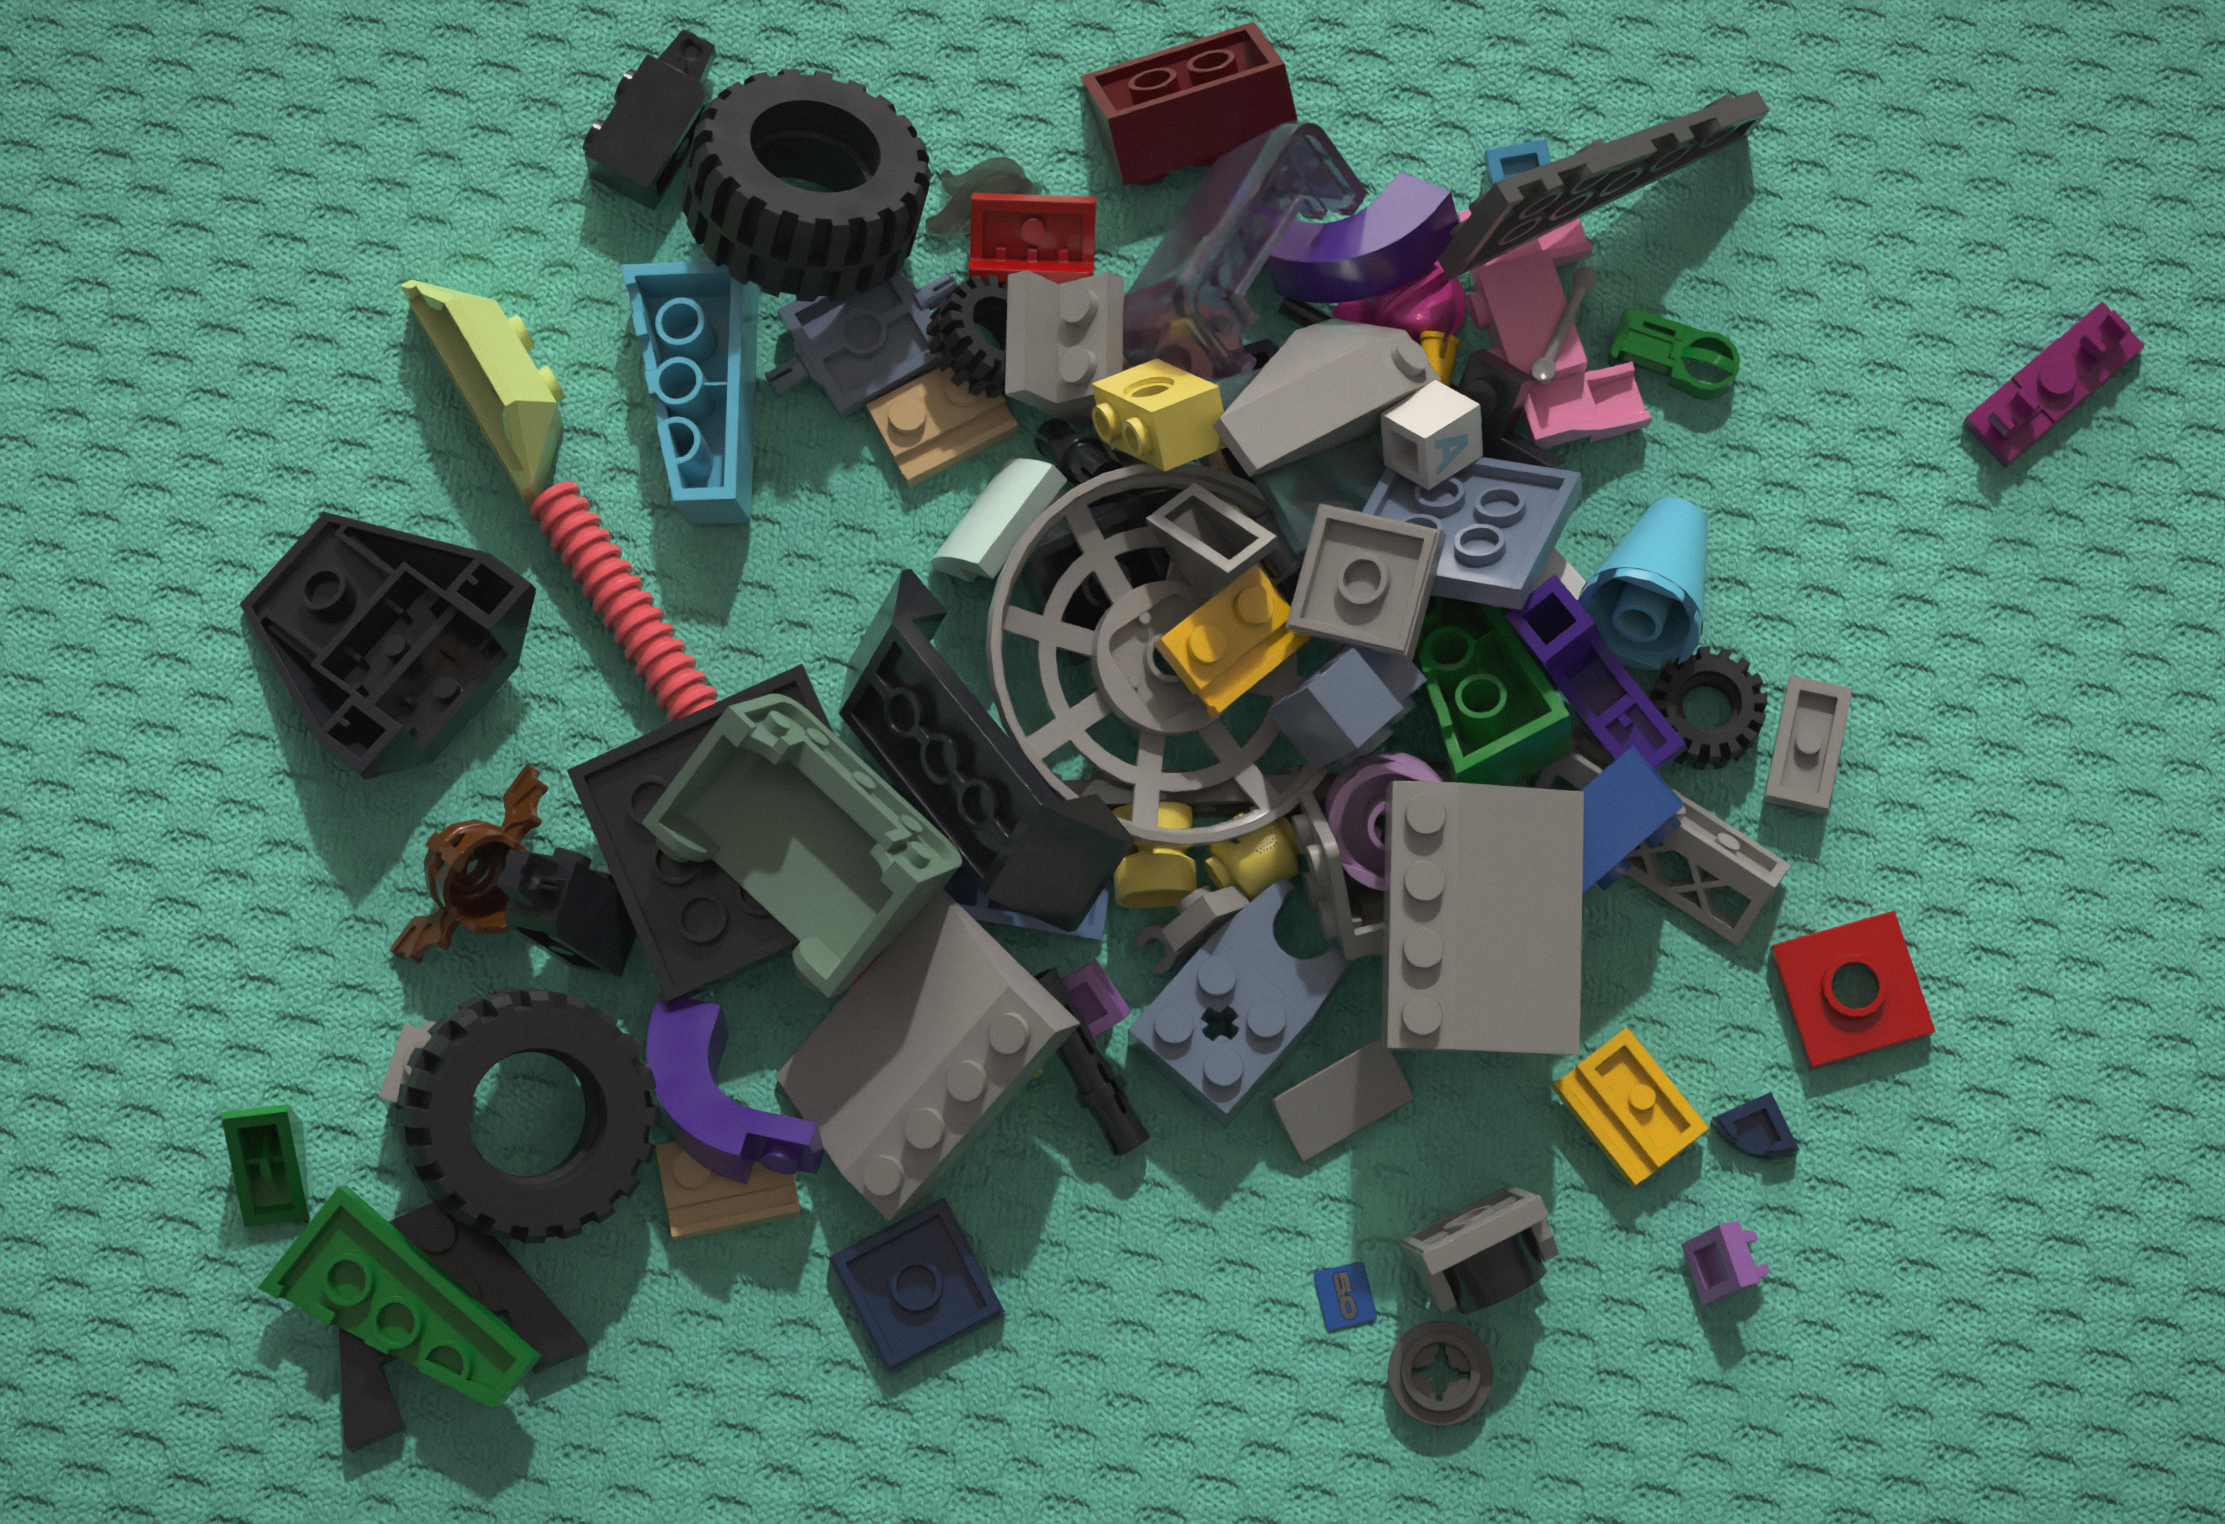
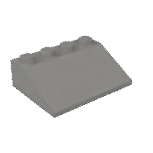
(1482, 919)
(923, 1055)

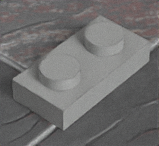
(1807, 744)

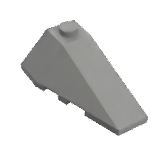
(1322, 392)

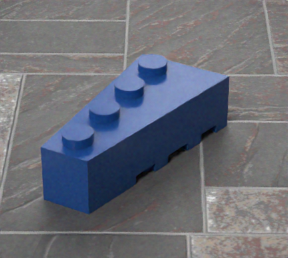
(1620, 812)

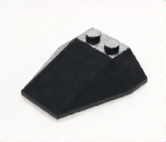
(388, 638)

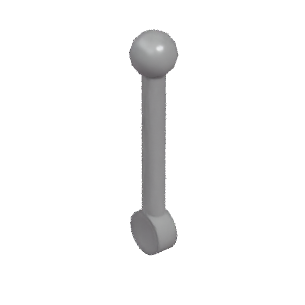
(1543, 368)

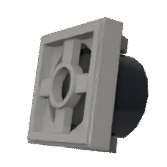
(1482, 1250)

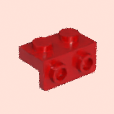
(1033, 234)

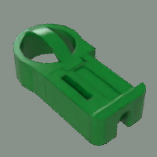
(1663, 345)

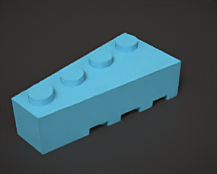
(701, 374)

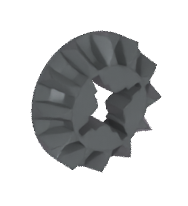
(1464, 1354)

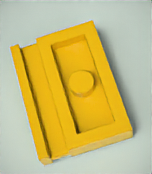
(1231, 640)
(1630, 1108)

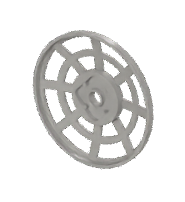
(1125, 667)

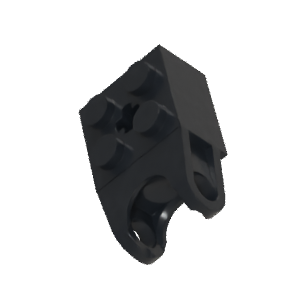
(1060, 550)

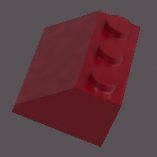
(1188, 103)

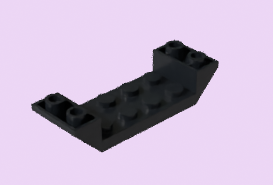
(969, 775)

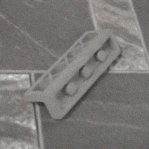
(1700, 838)

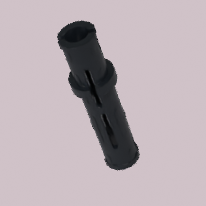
(1096, 1082)

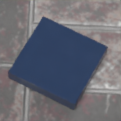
(917, 1286)

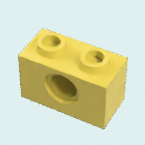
(1158, 414)

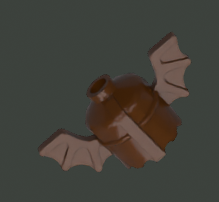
(465, 871)

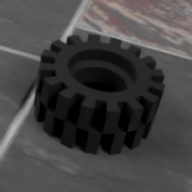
(961, 343)
(1735, 683)

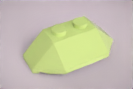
(495, 379)

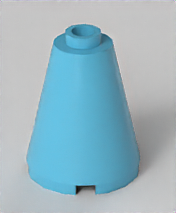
(1653, 587)

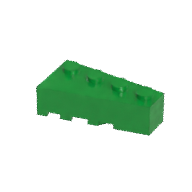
(1487, 696)

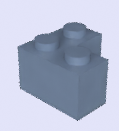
(1347, 705)

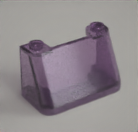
(1191, 290)

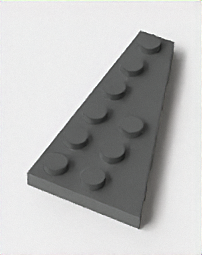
(1596, 175)

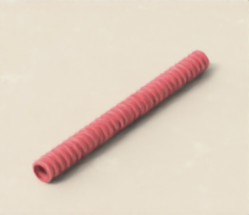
(622, 603)

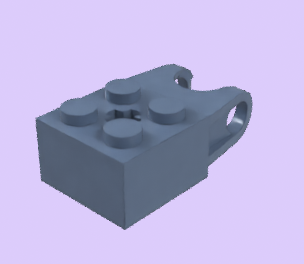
(1254, 988)

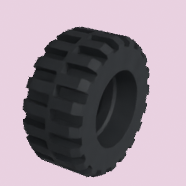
(796, 236)
(613, 1130)

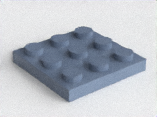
(1496, 523)

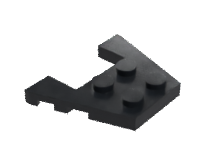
(486, 1273)

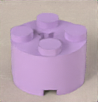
(1355, 803)

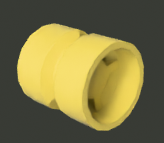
(1153, 873)

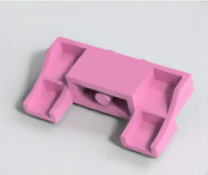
(1520, 306)

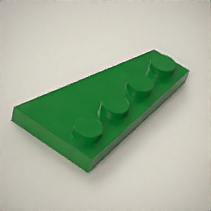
(382, 1288)

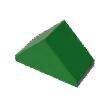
(268, 1164)

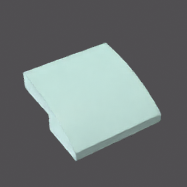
(999, 519)

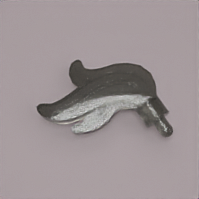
(991, 176)

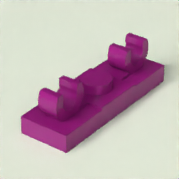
(2054, 384)

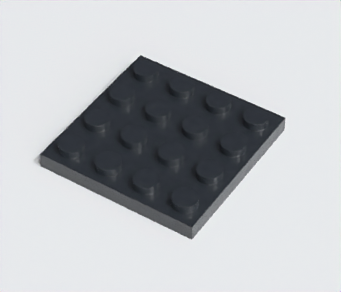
(691, 913)

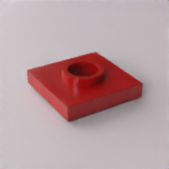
(1824, 1025)

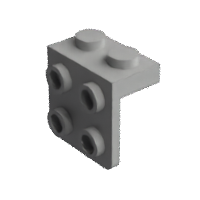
(1344, 906)

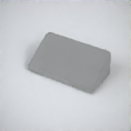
(1341, 1100)

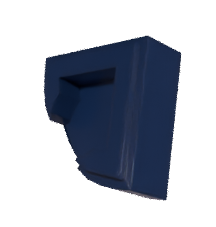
(1757, 1129)

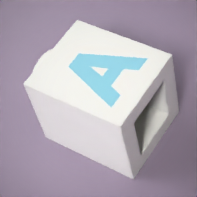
(1431, 434)

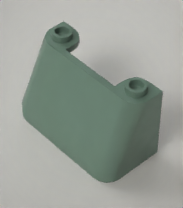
(805, 835)

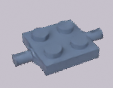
(861, 343)

